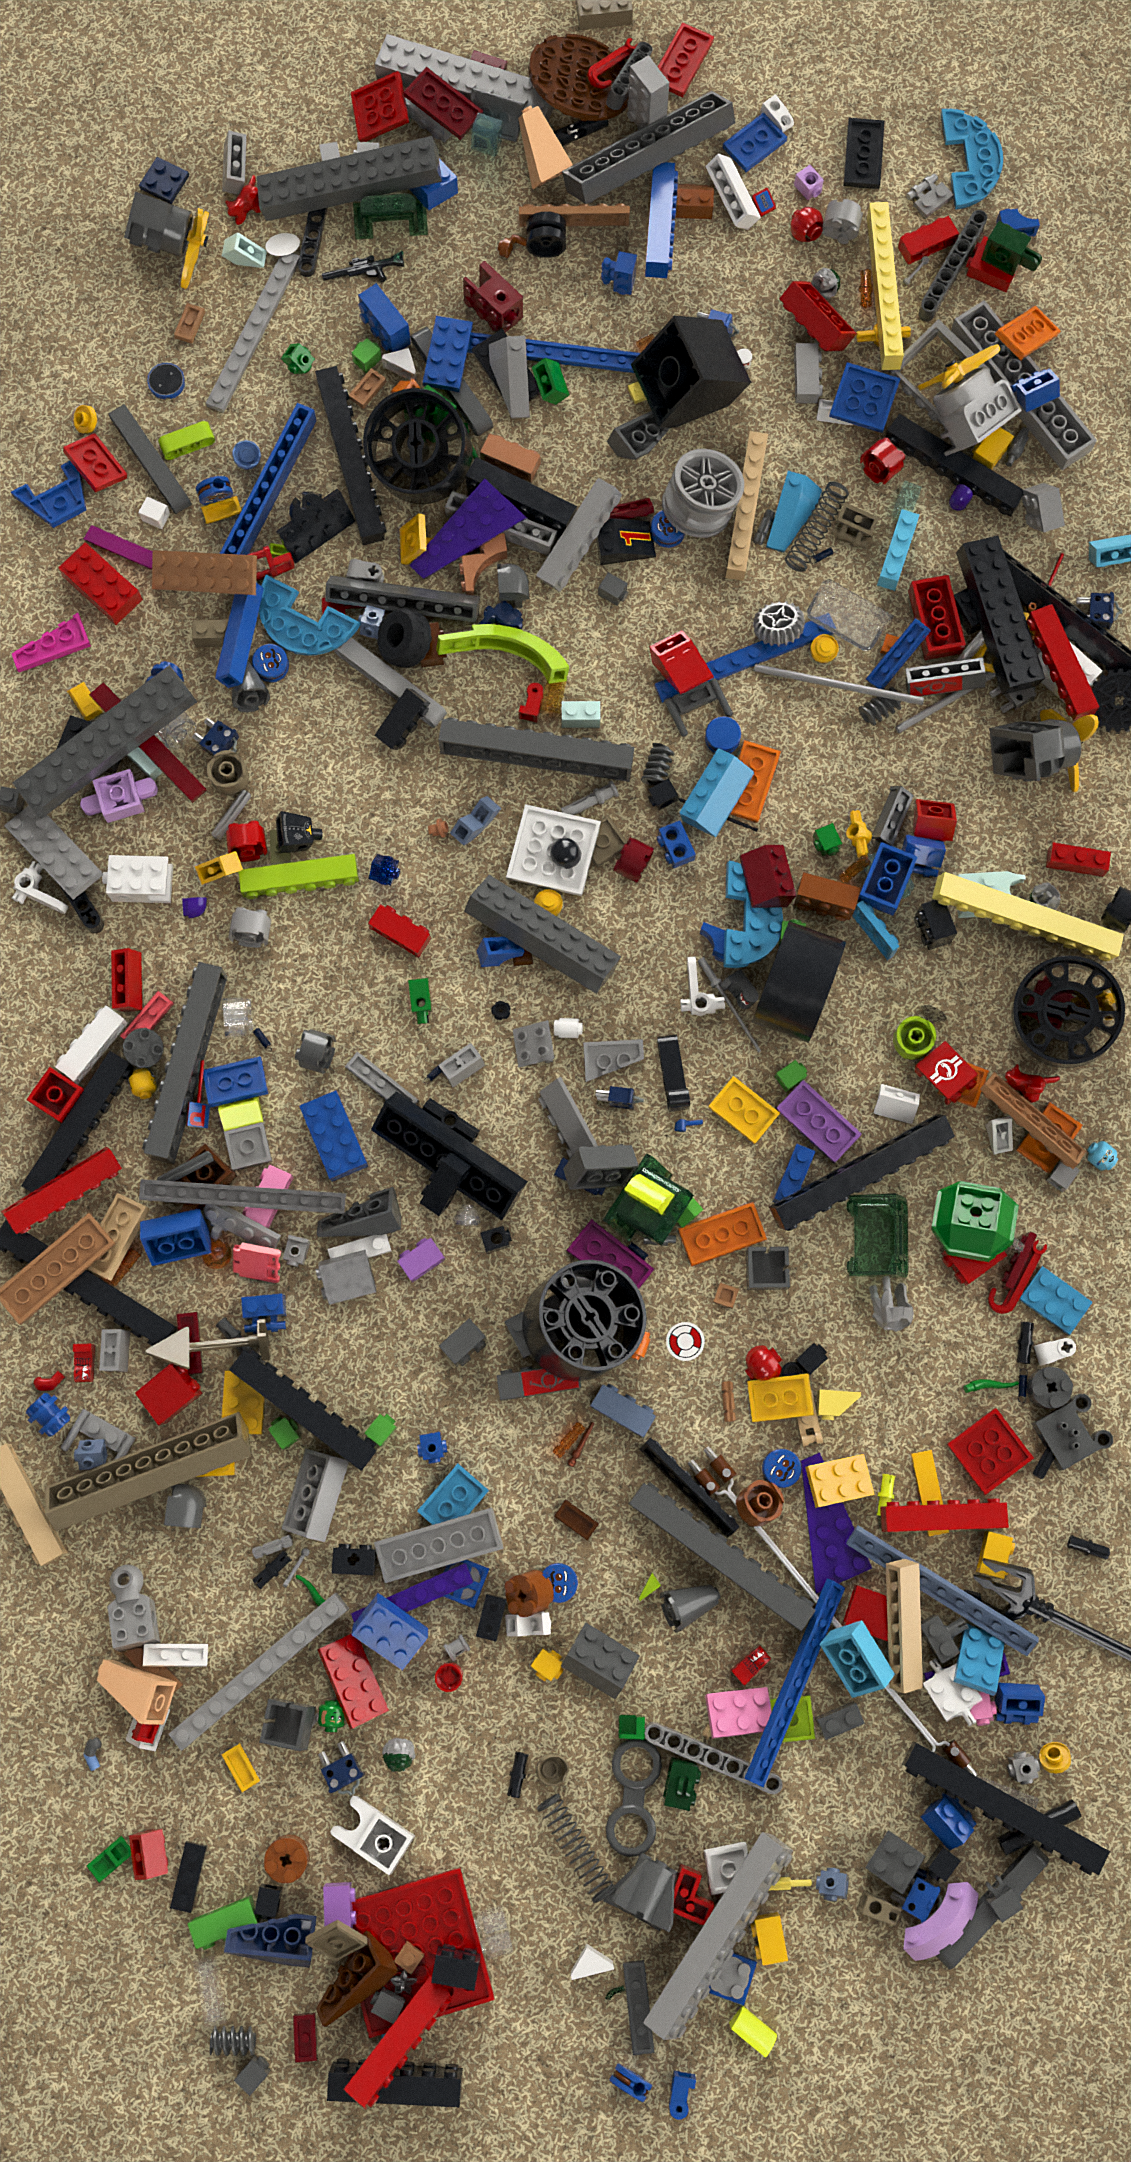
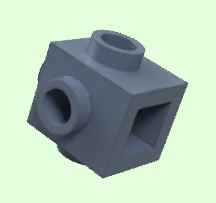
(371, 621)
(90, 1454)
(840, 1886)

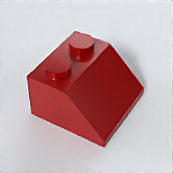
(934, 820)

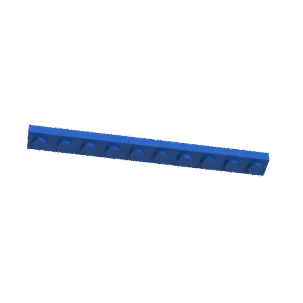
(571, 354)
(747, 658)
(794, 1683)

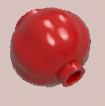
(807, 222)
(763, 1363)

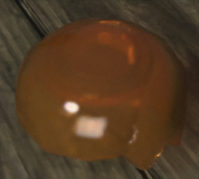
(220, 1255)

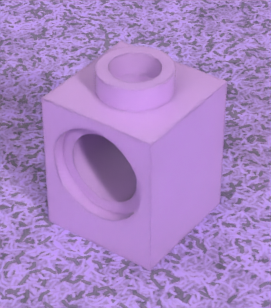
(808, 182)

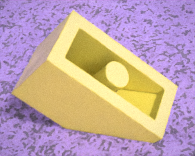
(834, 1403)

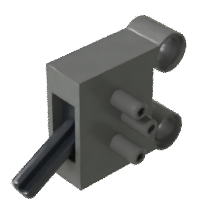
(1066, 1437)

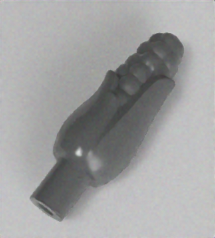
(1017, 446)

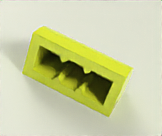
(240, 1113)
(649, 1193)
(753, 2031)

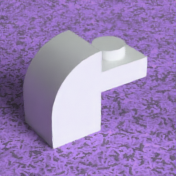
(533, 1625)

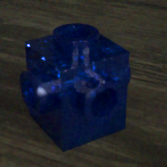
(384, 870)

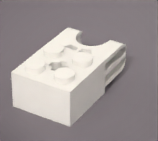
(367, 1836)

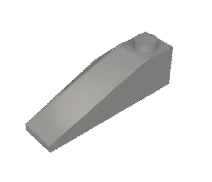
(509, 366)

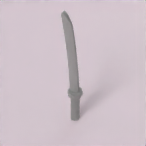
(715, 983)

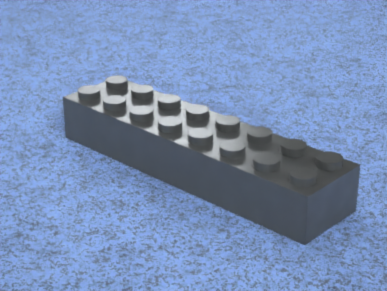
(542, 934)

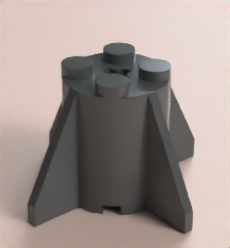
(647, 1893)

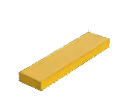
(927, 1481)

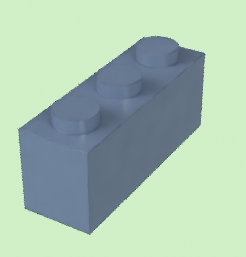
(623, 1410)

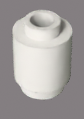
(568, 1028)

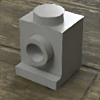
(303, 1246)

